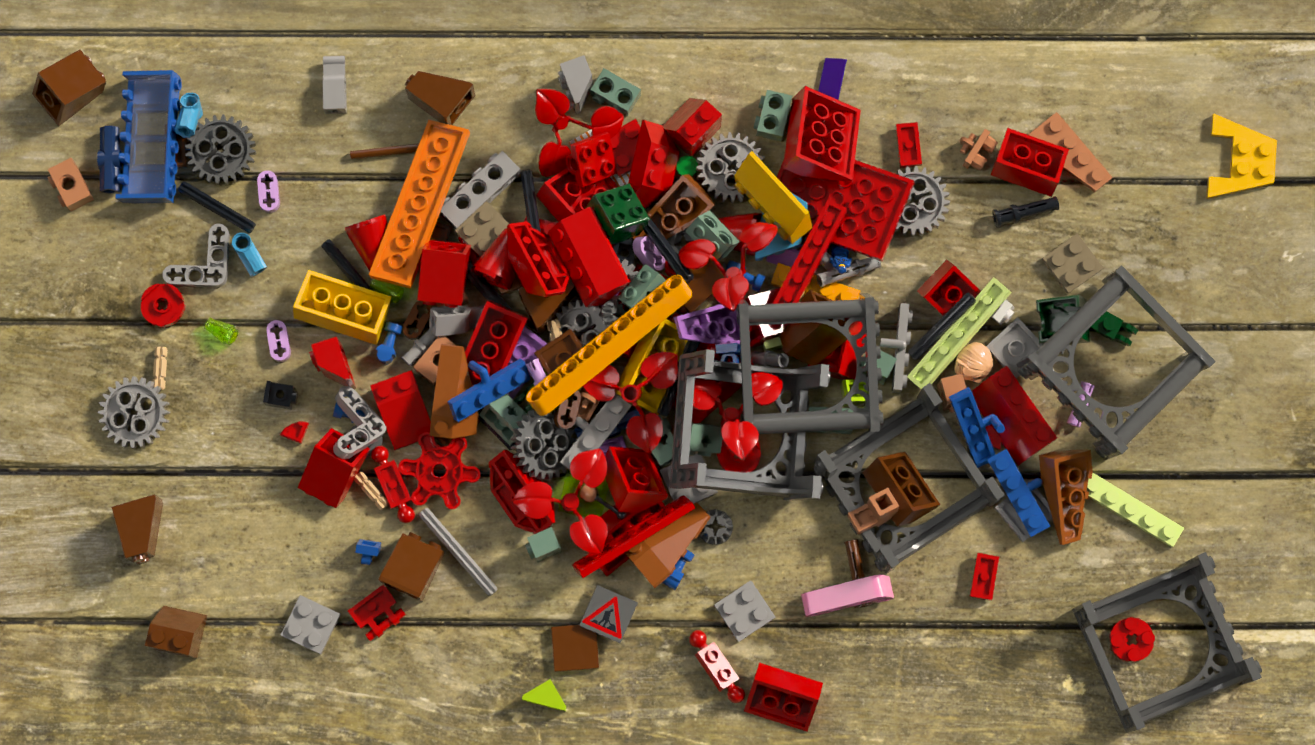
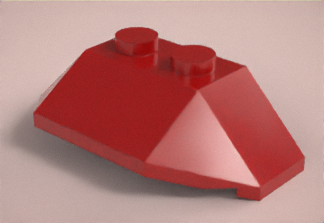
(653, 164)
(535, 261)
(505, 482)

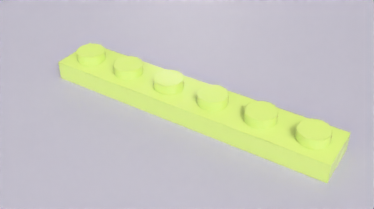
(959, 334)
(1133, 510)

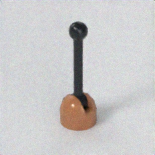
(592, 494)

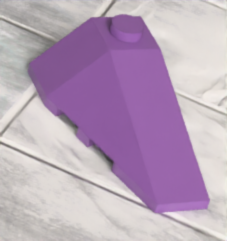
(709, 325)

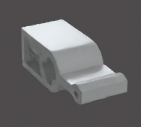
(334, 85)
(453, 320)

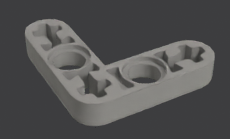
(211, 268)
(363, 429)

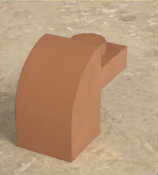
(876, 512)

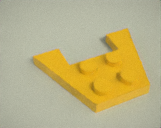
(1251, 159)

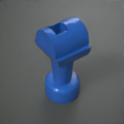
(756, 282)
(386, 351)
(676, 577)

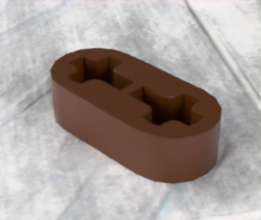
(413, 317)
(572, 410)

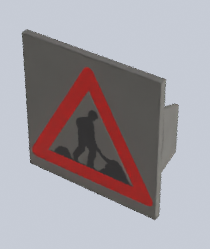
(608, 614)

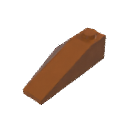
(679, 207)
(451, 381)
(1065, 484)
(661, 551)

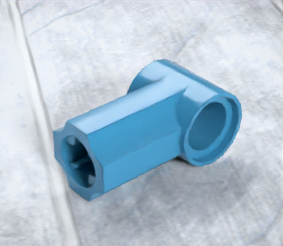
(189, 115)
(249, 256)

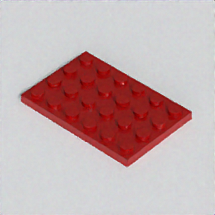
(872, 203)

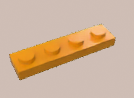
(832, 291)

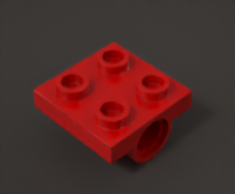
(591, 159)

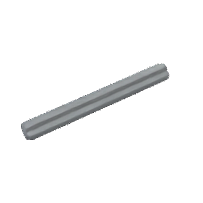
(458, 552)

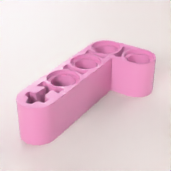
(848, 594)

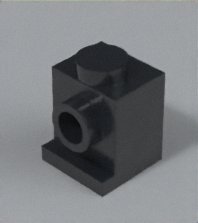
(625, 245)
(286, 402)

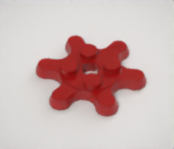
(436, 455)

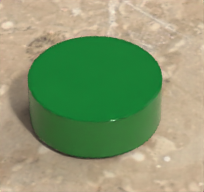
(686, 165)

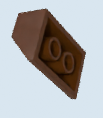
(904, 483)

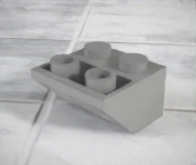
(577, 80)

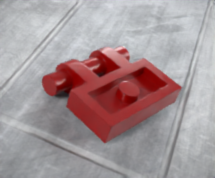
(372, 607)

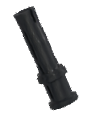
(1016, 213)

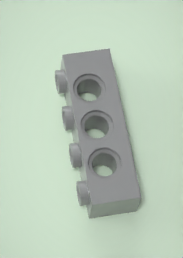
(497, 162)

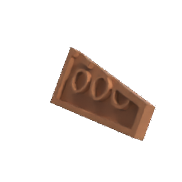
(1080, 160)

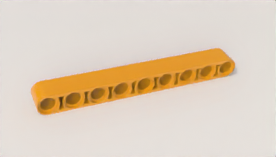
(609, 345)

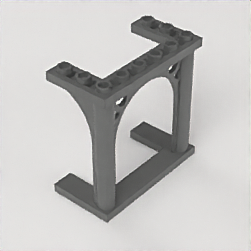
(823, 420)
(1109, 440)
(831, 465)
(695, 475)
(1192, 573)

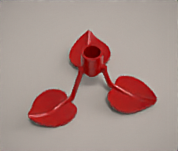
(551, 110)
(734, 286)
(662, 371)
(738, 436)
(536, 500)

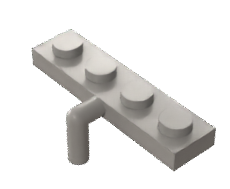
(902, 340)
(599, 428)

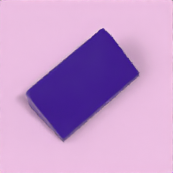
(832, 77)

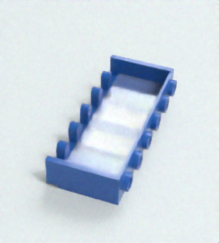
(149, 137)

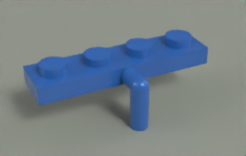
(488, 389)
(974, 426)
(1019, 492)

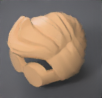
(974, 362)

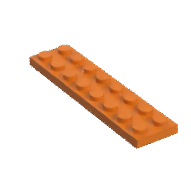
(419, 203)

